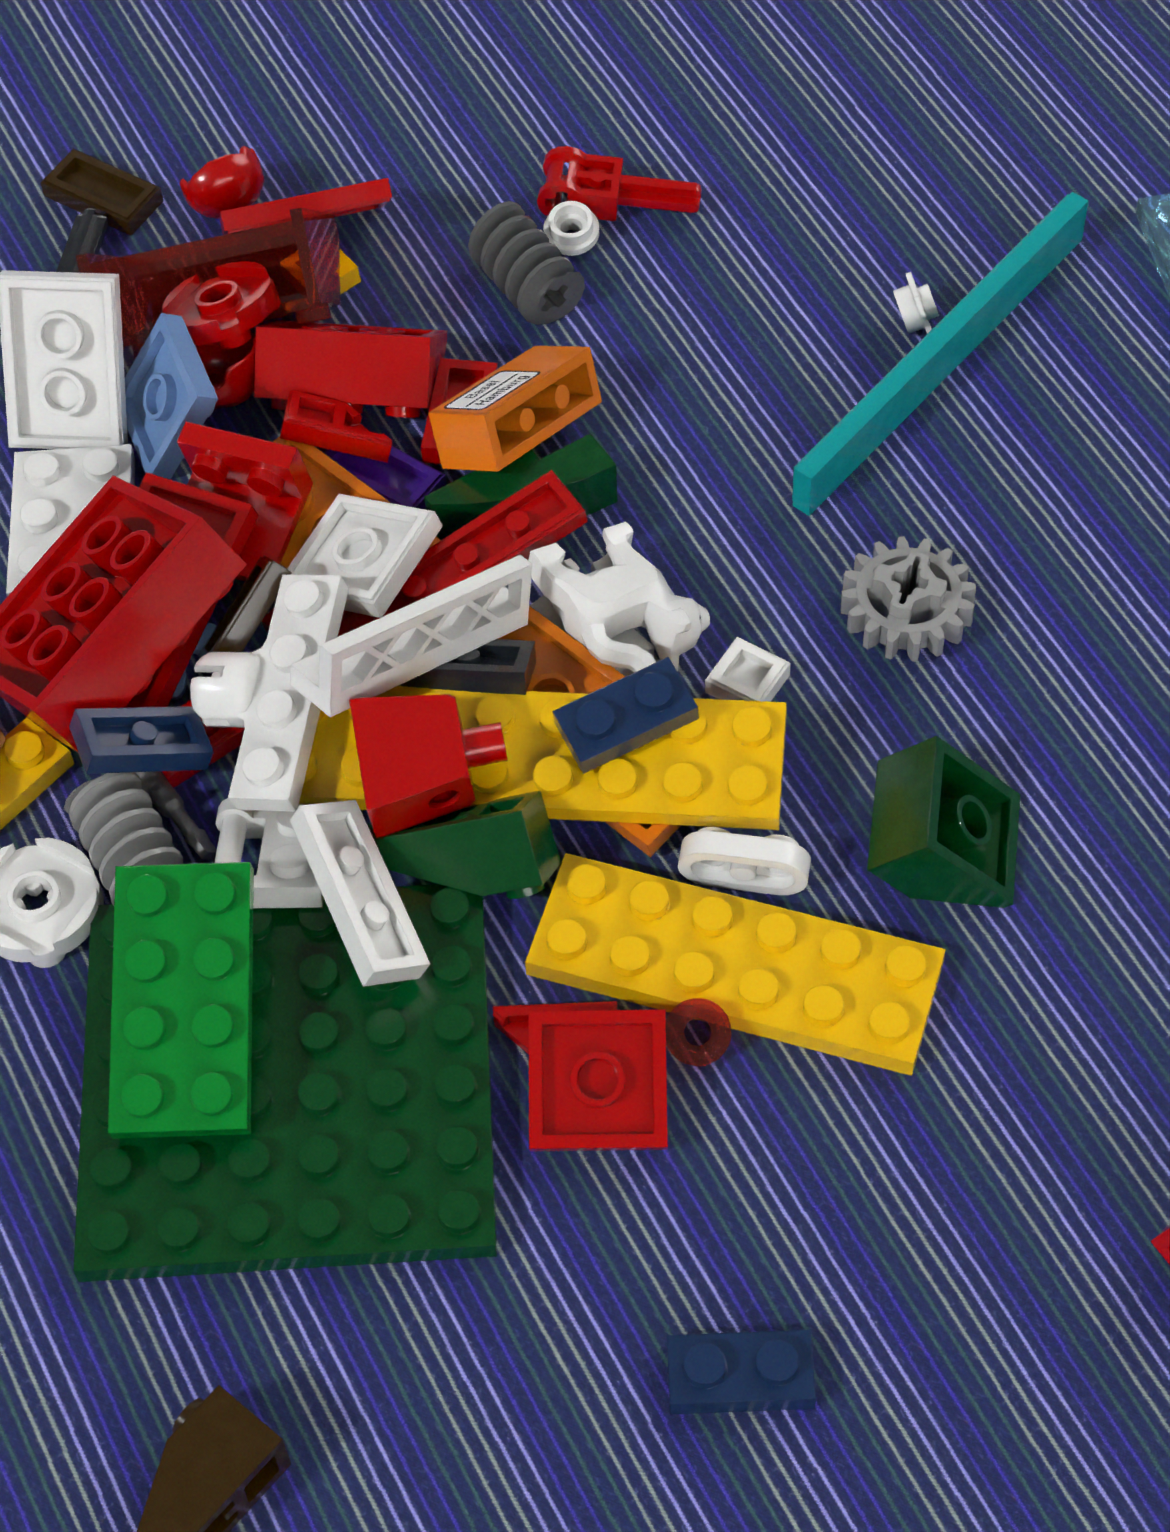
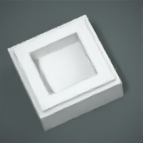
(747, 674)

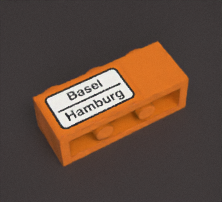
(515, 408)

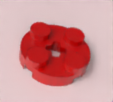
(225, 305)

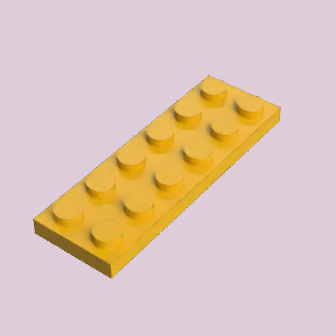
(761, 963)

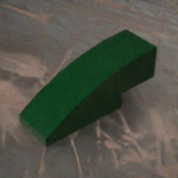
(580, 466)

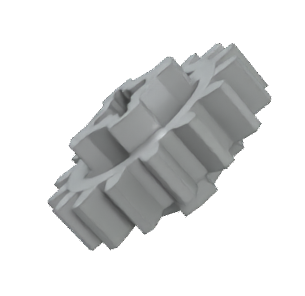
(908, 598)

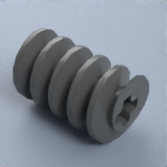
(525, 264)

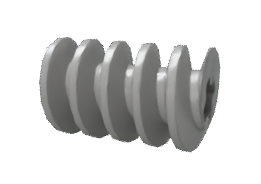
(119, 826)

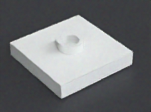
(371, 548)

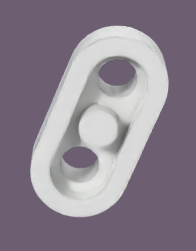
(744, 862)

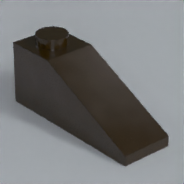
(213, 1467)

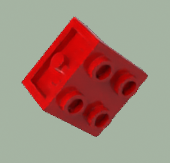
(252, 472)

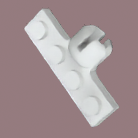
(257, 695)

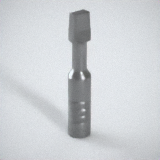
(171, 806)

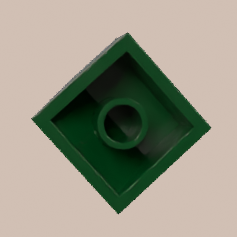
(944, 827)

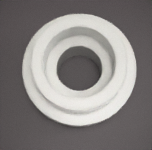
(572, 216)

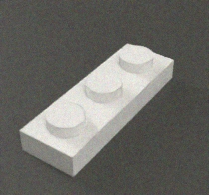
(359, 892)

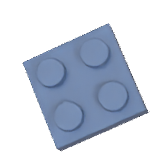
(164, 392)

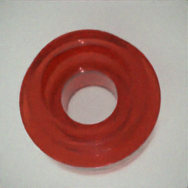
(719, 1032)

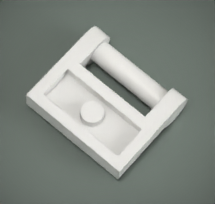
(282, 870)

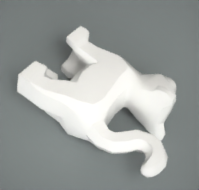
(617, 597)

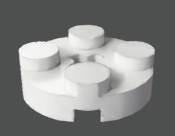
(65, 920)

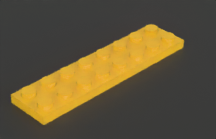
(704, 774)

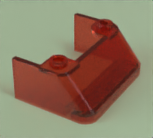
(297, 254)

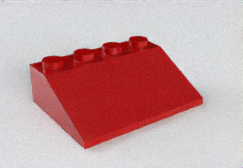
(108, 605)

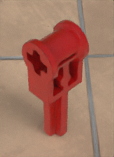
(602, 187)

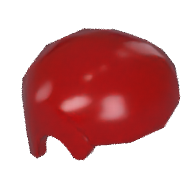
(225, 183)
(230, 371)

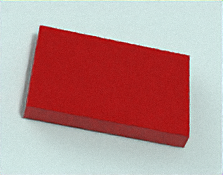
(335, 201)

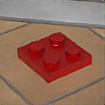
(597, 1080)

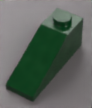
(479, 848)

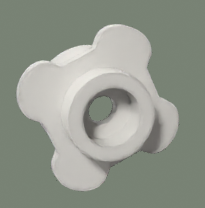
(916, 305)

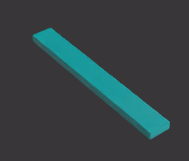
(937, 354)

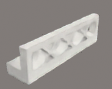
(416, 638)

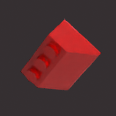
(349, 364)

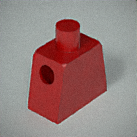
(418, 758)

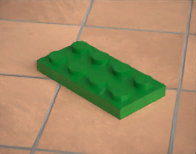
(181, 1001)

